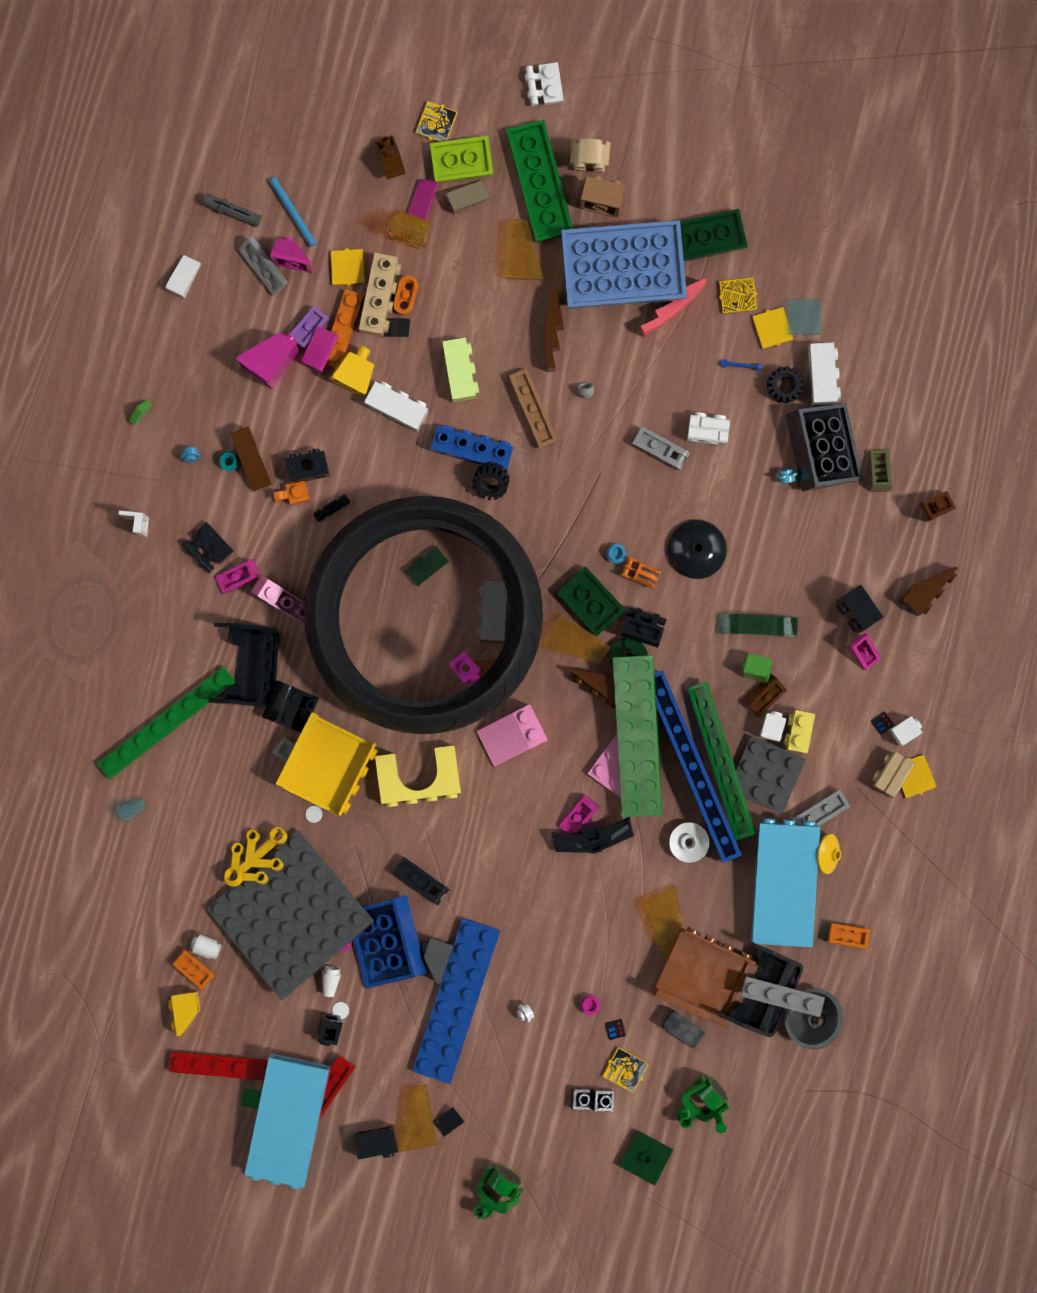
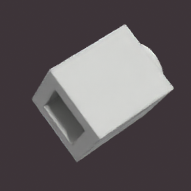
(772, 726)
(906, 730)

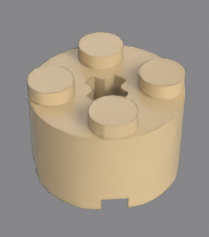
(590, 154)

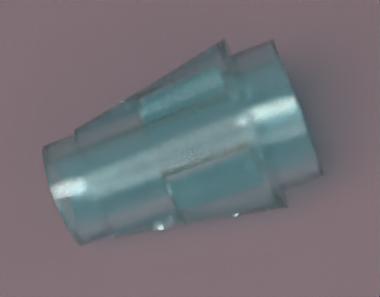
(130, 809)

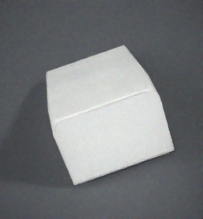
(183, 276)

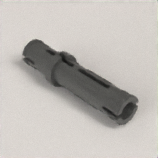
(224, 206)

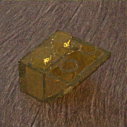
(409, 229)

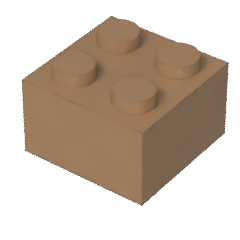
(602, 196)

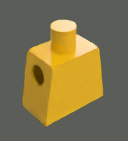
(354, 371)

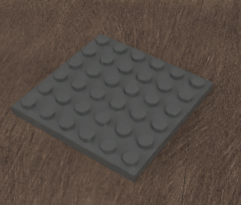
(293, 919)

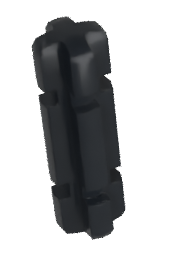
(331, 507)

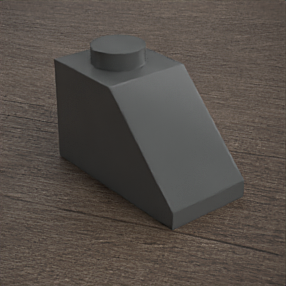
(437, 957)

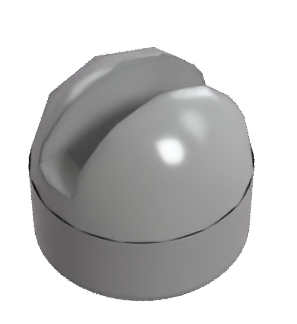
(586, 390)

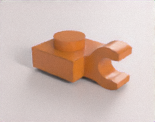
(295, 493)

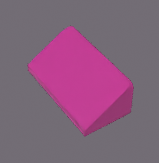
(423, 198)
(319, 348)

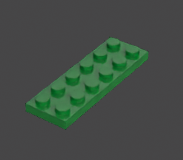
(539, 180)

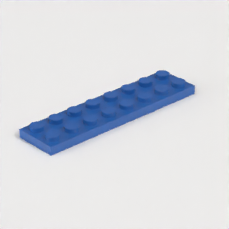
(456, 1001)

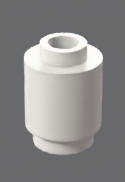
(205, 947)

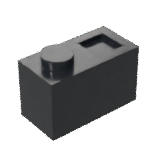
(376, 1143)

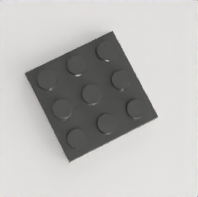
(768, 773)

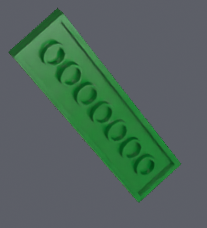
(637, 736)

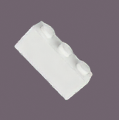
(823, 374)
(396, 406)

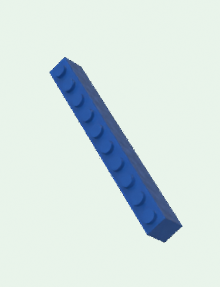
(694, 771)

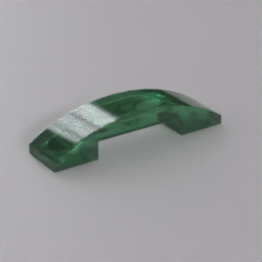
(758, 625)

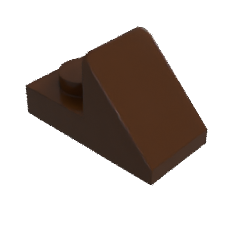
(936, 506)

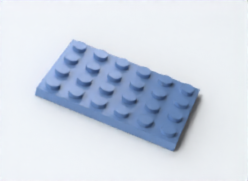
(624, 264)

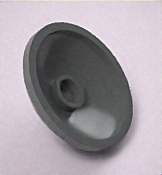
(804, 1029)

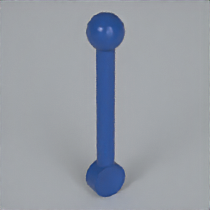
(724, 363)

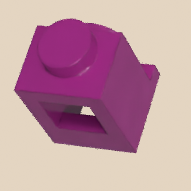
(466, 677)

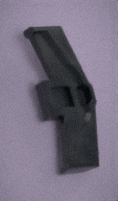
(593, 837)

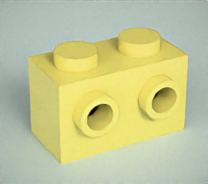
(800, 731)

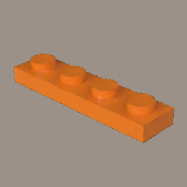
(344, 325)

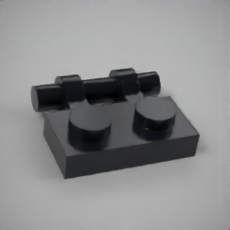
(213, 544)
(643, 631)

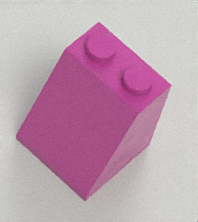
(270, 358)

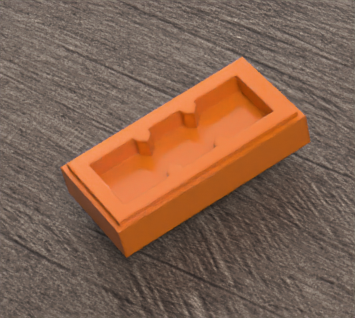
(848, 935)
(193, 969)

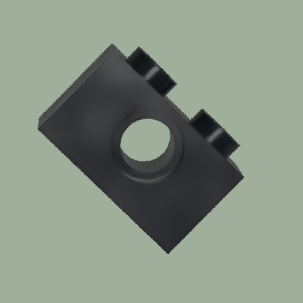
(318, 470)

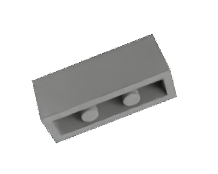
(492, 612)

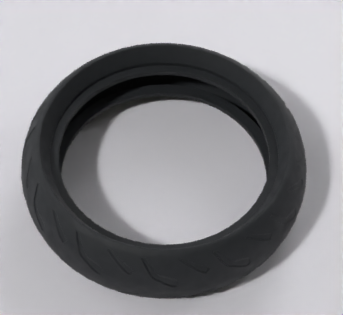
(353, 544)

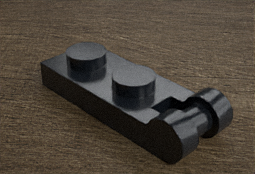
(420, 880)

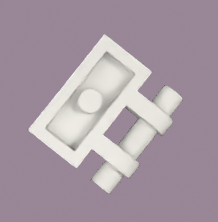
(550, 84)

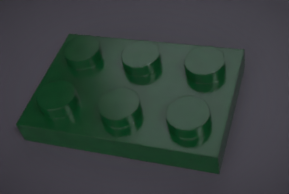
(590, 601)

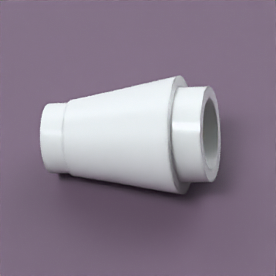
(330, 980)

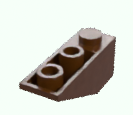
(922, 593)
(599, 684)

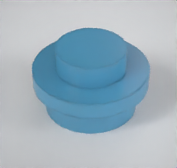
(190, 455)
(616, 553)

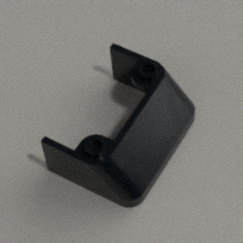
(255, 664)
(761, 1016)

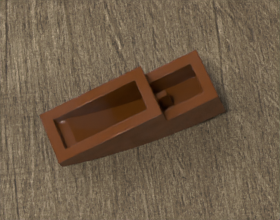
(251, 458)

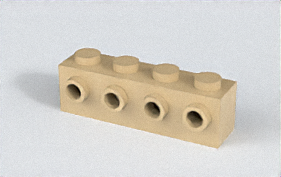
(379, 295)

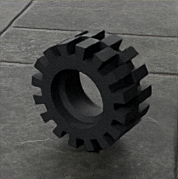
(791, 374)
(490, 490)

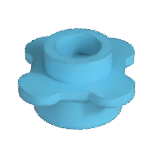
(787, 475)

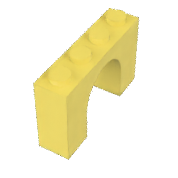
(394, 791)

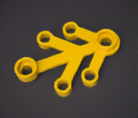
(253, 858)

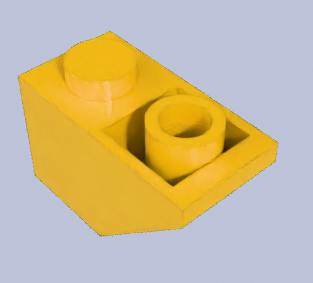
(185, 1009)

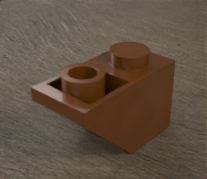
(389, 157)

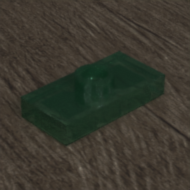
(427, 566)

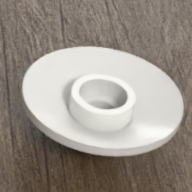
(696, 850)

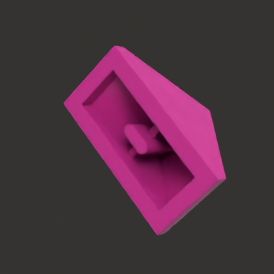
(864, 651)

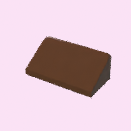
(764, 695)

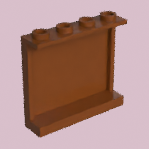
(702, 976)

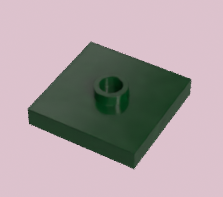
(646, 1157)

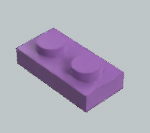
(305, 329)

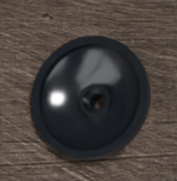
(688, 560)

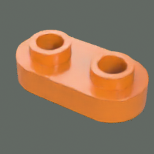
(406, 296)

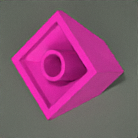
(289, 255)

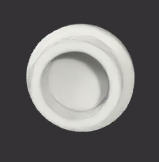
(525, 1013)

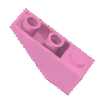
(280, 599)

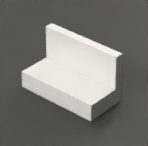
(140, 522)

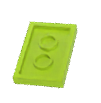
(461, 159)

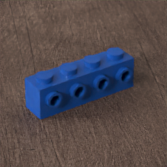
(471, 448)

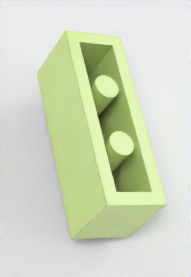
(460, 369)

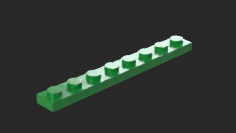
(166, 723)
(721, 761)

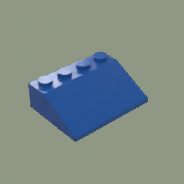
(390, 945)

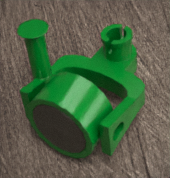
(712, 1095)
(504, 1183)

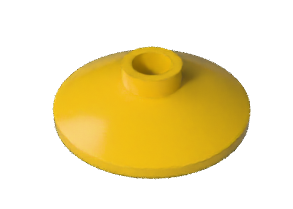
(828, 854)

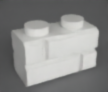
(708, 429)

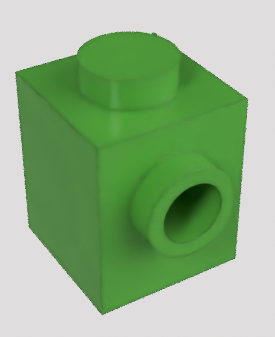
(757, 668)

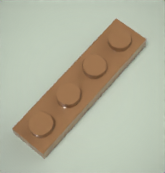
(533, 408)

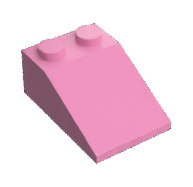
(512, 735)

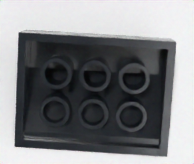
(823, 446)

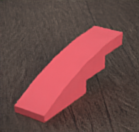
(668, 312)

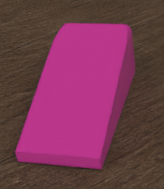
(238, 576)
(579, 815)

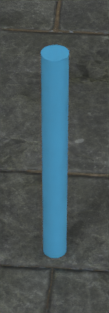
(293, 212)

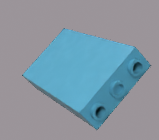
(785, 883)
(287, 1121)

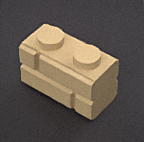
(893, 774)

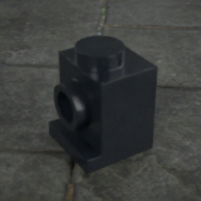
(331, 1036)

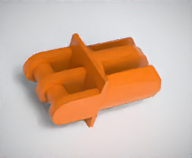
(628, 567)

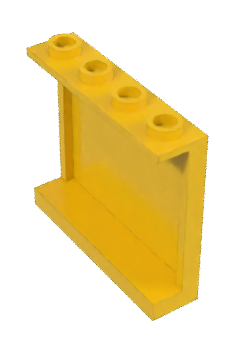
(326, 765)

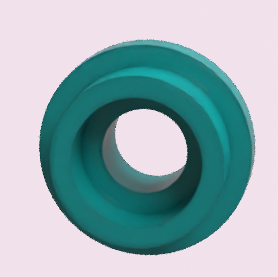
(222, 461)

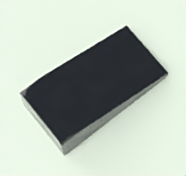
(682, 1028)

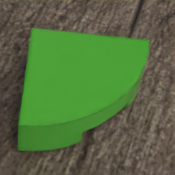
(140, 411)

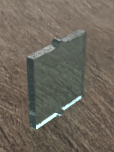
(804, 317)

